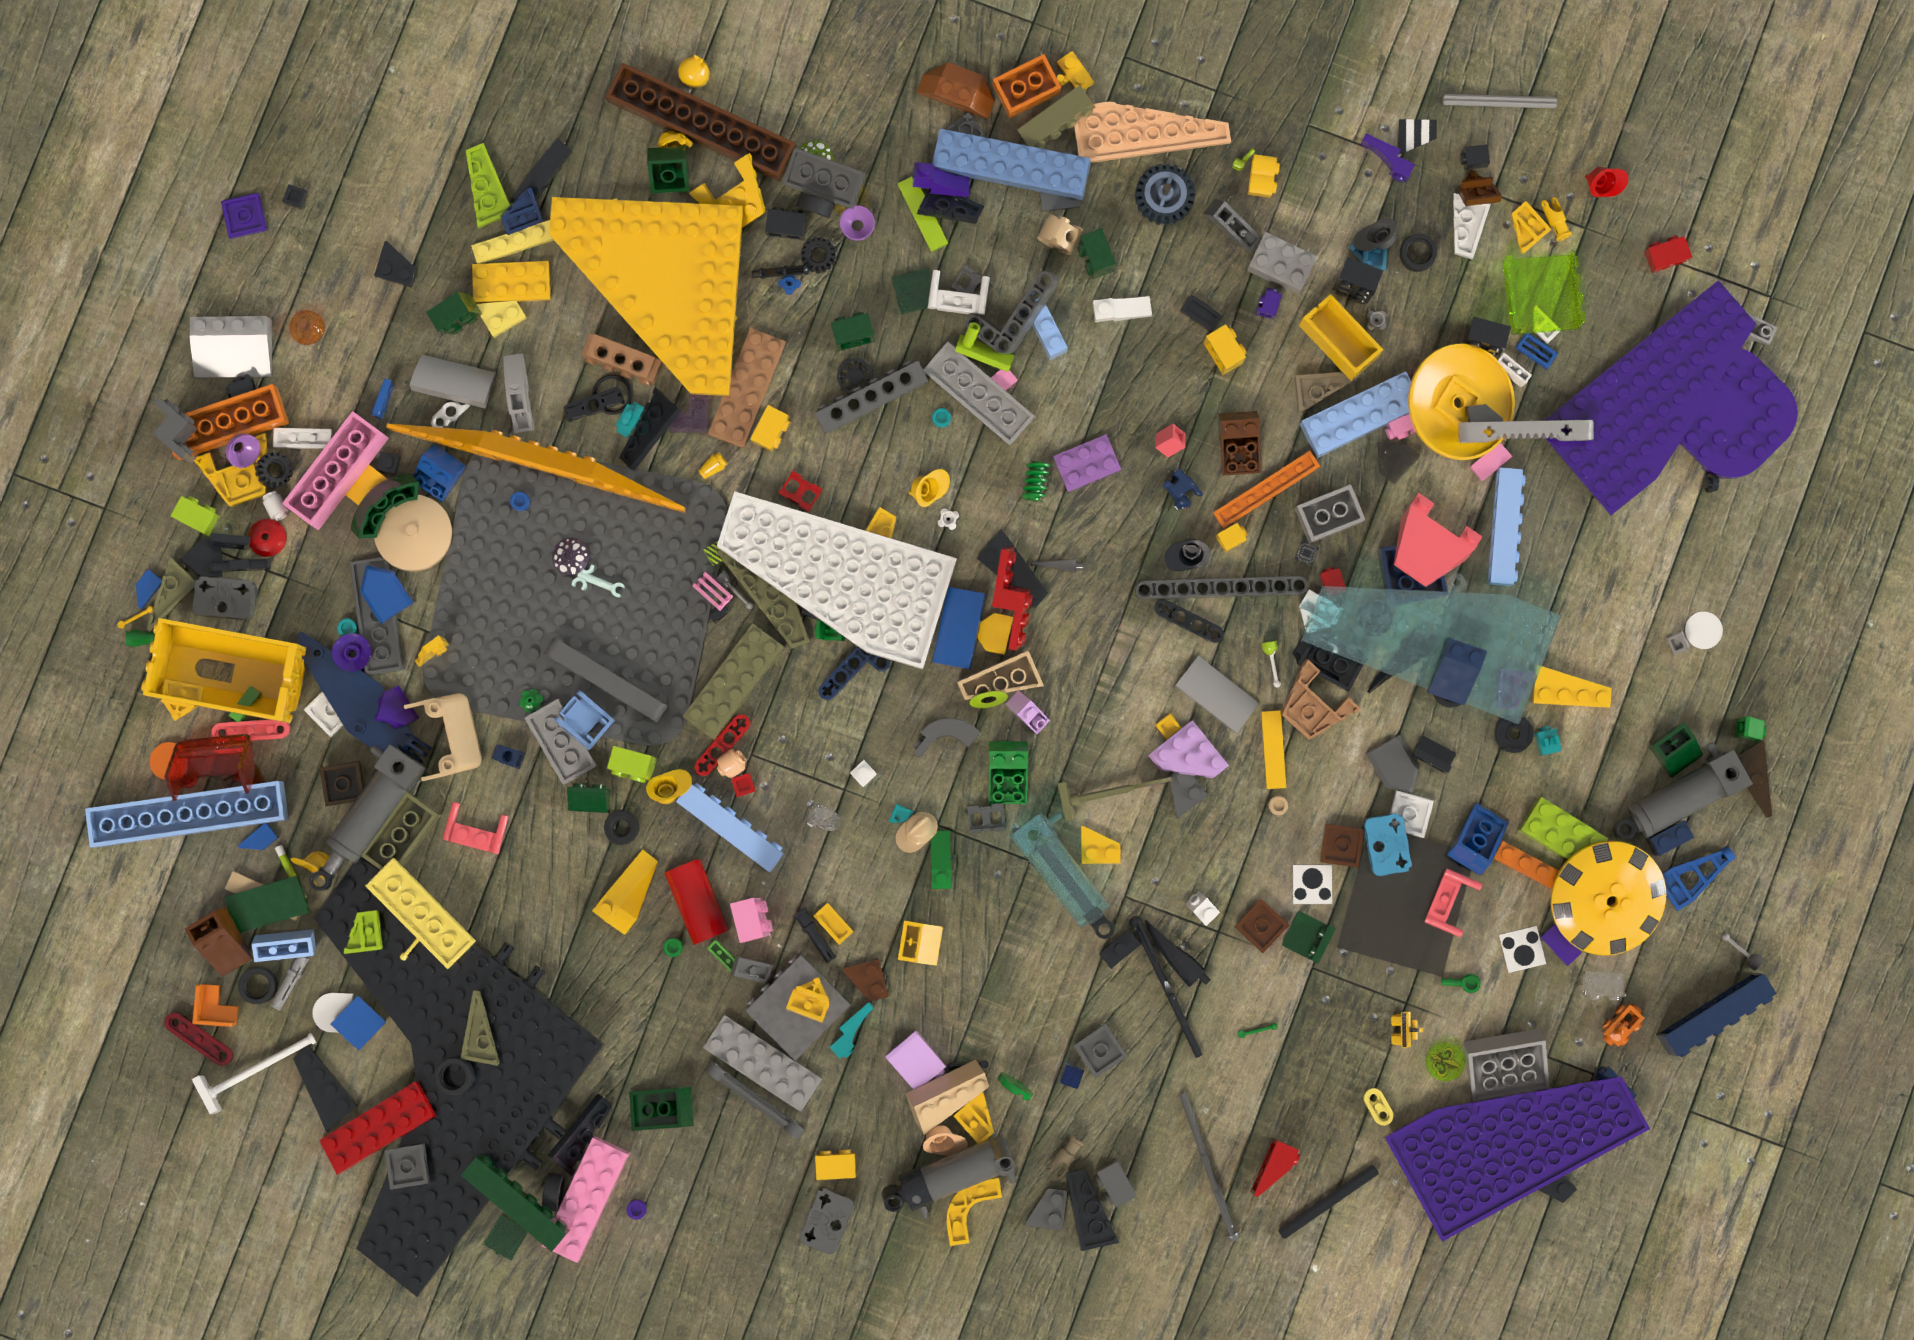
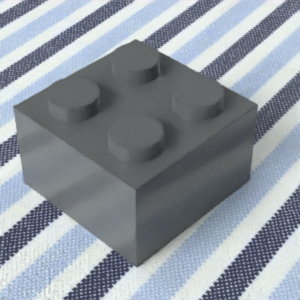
(1116, 1183)

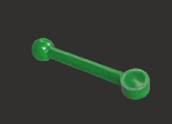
(1242, 1034)

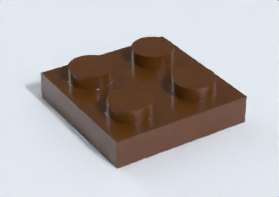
(1341, 845)
(1261, 925)

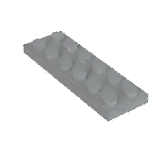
(979, 393)
(762, 1063)

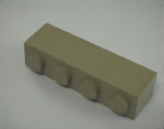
(1057, 118)

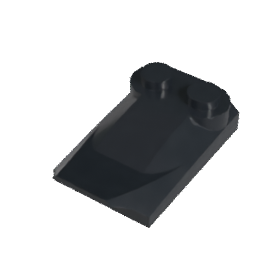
(1332, 667)

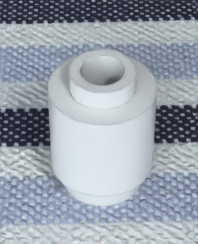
(274, 506)

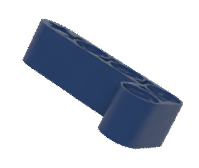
(850, 673)

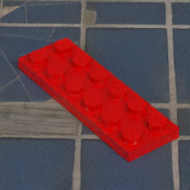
(377, 1127)

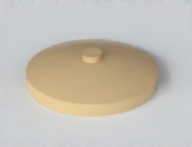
(415, 535)

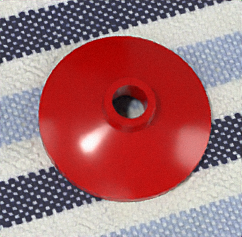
(275, 542)

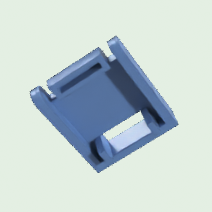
(580, 718)

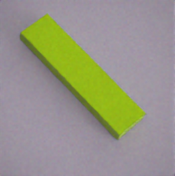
(928, 225)

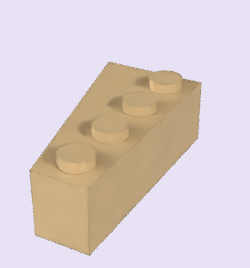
(1005, 676)
(946, 1095)

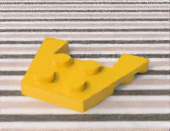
(744, 194)
(235, 483)

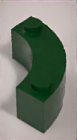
(380, 500)

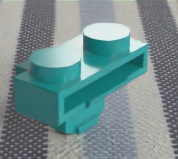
(629, 419)

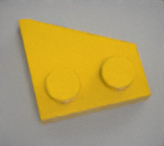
(434, 647)
(1098, 848)

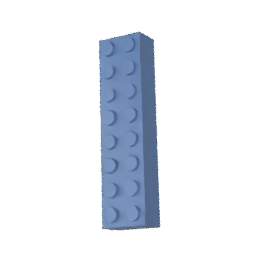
(1011, 164)

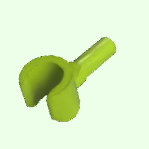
(1239, 164)

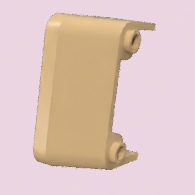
(460, 733)

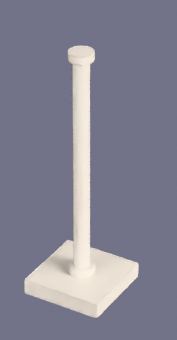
(210, 1093)

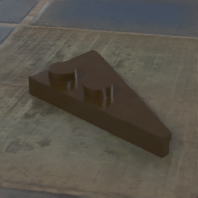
(1756, 767)

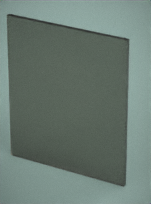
(1390, 910)

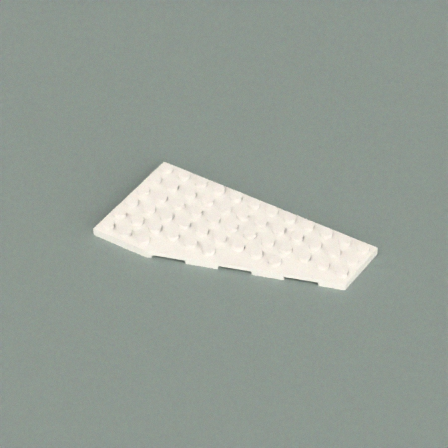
(853, 580)

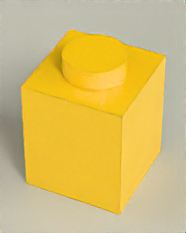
(1232, 537)

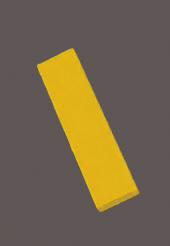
(1273, 749)

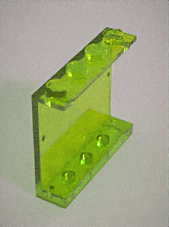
(1543, 294)

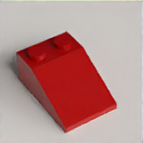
(1276, 1164)

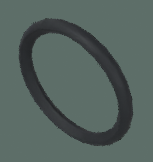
(613, 377)

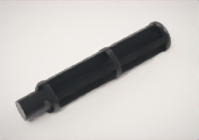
(780, 271)

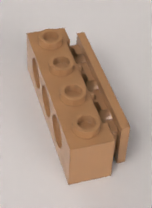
(646, 376)

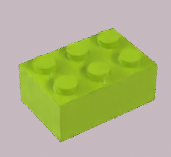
(628, 762)

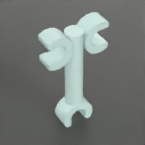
(585, 576)

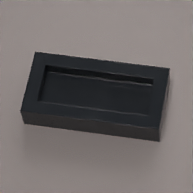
(1201, 313)

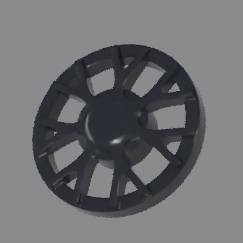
(854, 375)

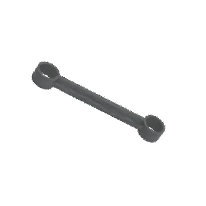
(755, 1100)

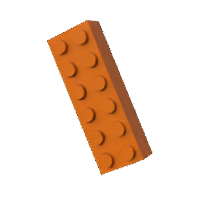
(245, 413)

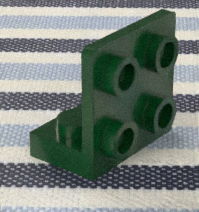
(1308, 937)

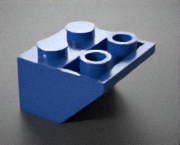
(438, 472)

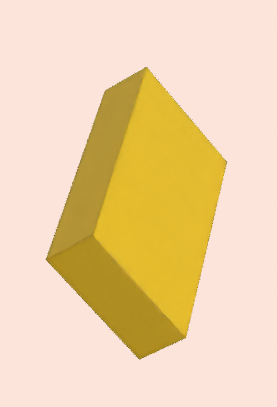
(833, 923)

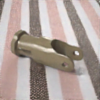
(1066, 1155)

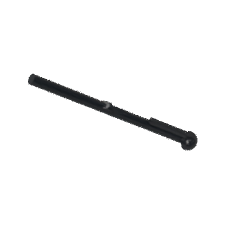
(1136, 922)

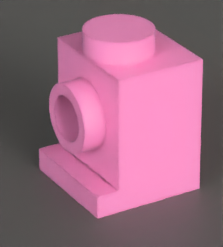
(1400, 428)

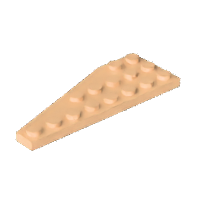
(1129, 131)

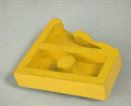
(1528, 226)
(976, 1118)

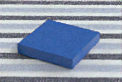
(358, 1023)

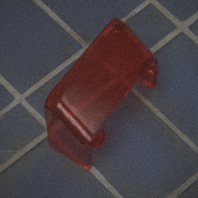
(210, 758)

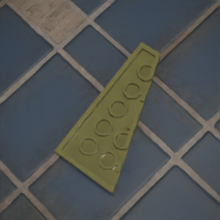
(776, 606)

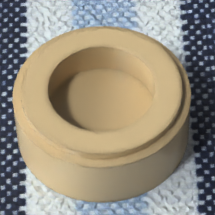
(1278, 805)

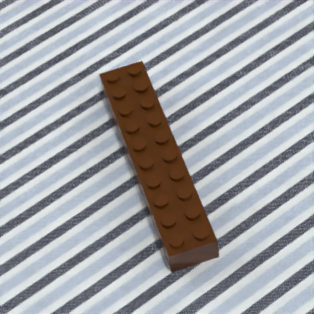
(700, 121)

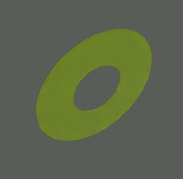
(1000, 698)

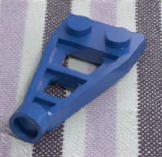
(1675, 889)

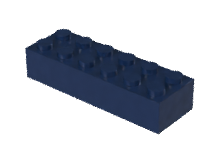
(1716, 1014)

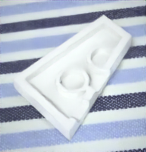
(1467, 226)

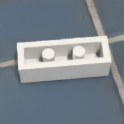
(1514, 370)

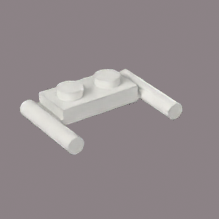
(957, 301)

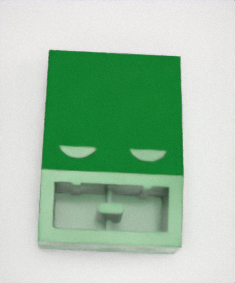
(1008, 772)

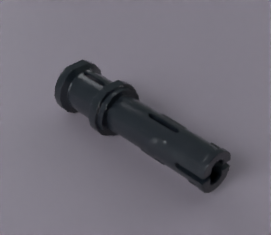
(810, 927)

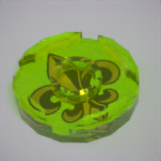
(1445, 1062)

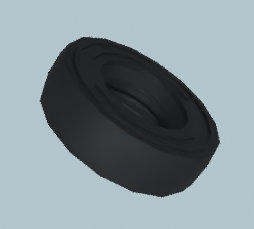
(621, 839)

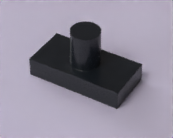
(1119, 948)

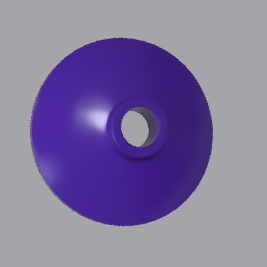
(347, 644)

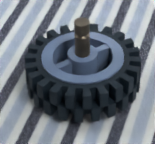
(1165, 194)

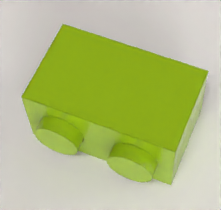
(194, 515)

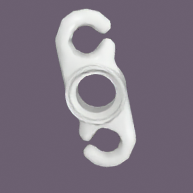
(460, 409)

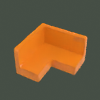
(207, 1007)

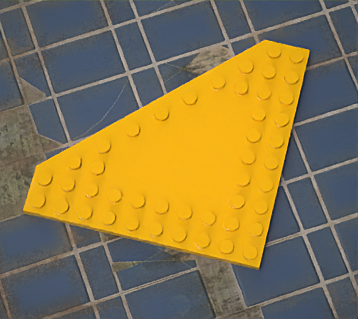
(665, 273)

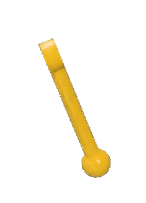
(122, 624)

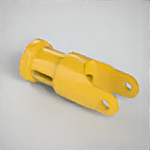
(1556, 219)

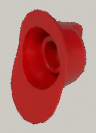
(1606, 181)

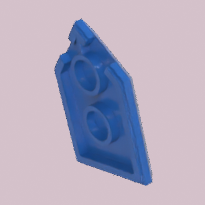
(383, 593)

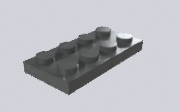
(824, 178)

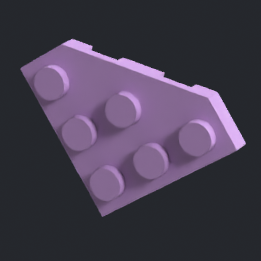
(1189, 754)

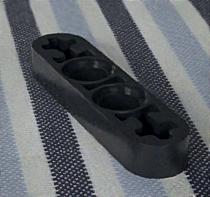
(1190, 618)

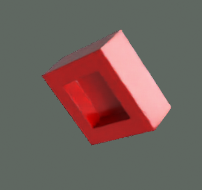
(743, 785)

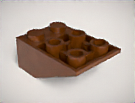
(1240, 442)
(219, 941)

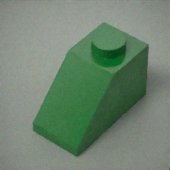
(1750, 728)

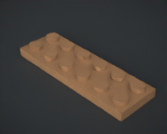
(747, 388)

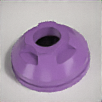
(858, 213)
(247, 454)

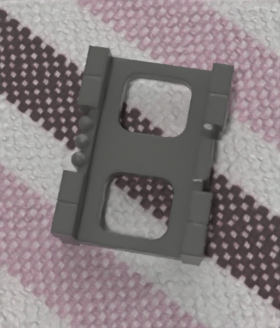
(976, 279)
(985, 811)

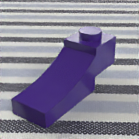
(1399, 168)
(927, 176)

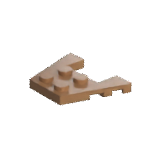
(1307, 710)

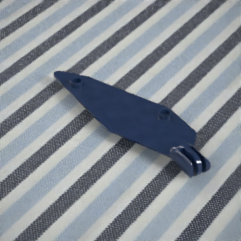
(355, 701)

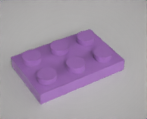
(1087, 463)

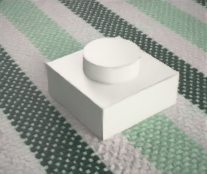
(863, 773)

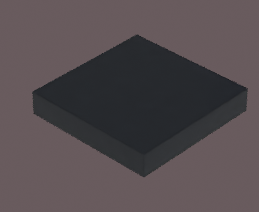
(228, 541)

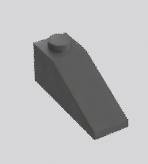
(1232, 224)

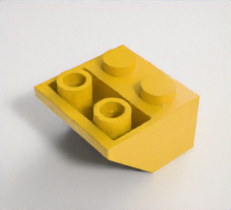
(920, 943)

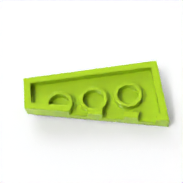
(486, 187)

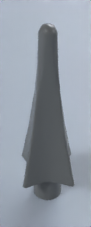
(1069, 565)

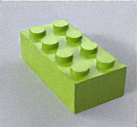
(1557, 829)

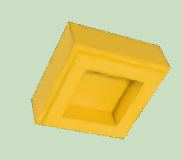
(1168, 726)

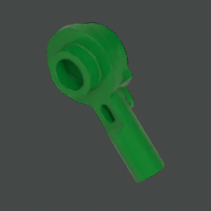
(1469, 983)

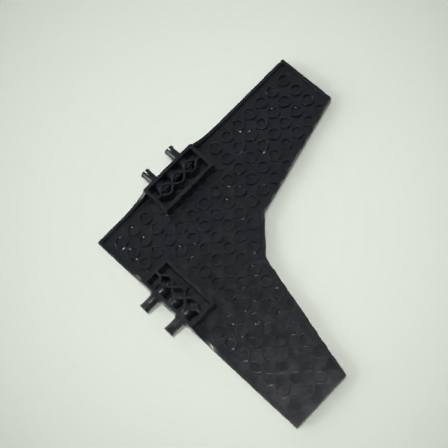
(503, 1110)

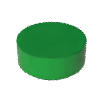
(673, 947)

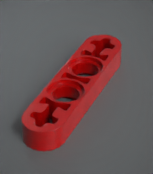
(719, 742)

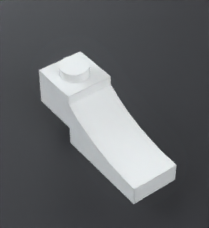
(1121, 309)

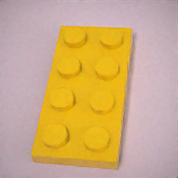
(511, 282)

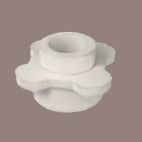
(944, 515)

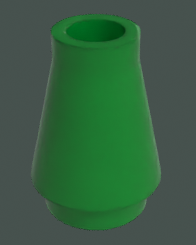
(139, 638)

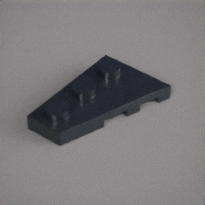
(950, 207)

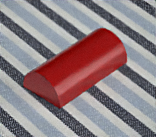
(696, 901)

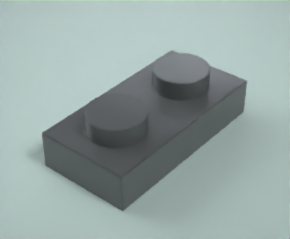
(751, 969)

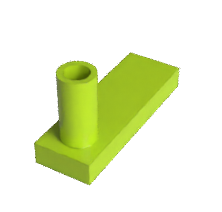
(982, 352)

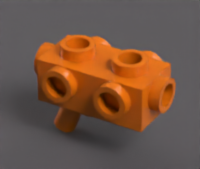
(1618, 1030)

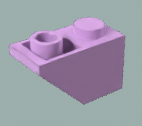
(1027, 712)

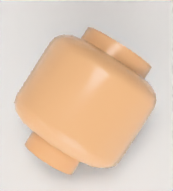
(731, 763)

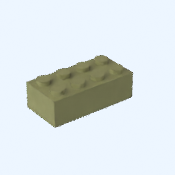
(402, 832)

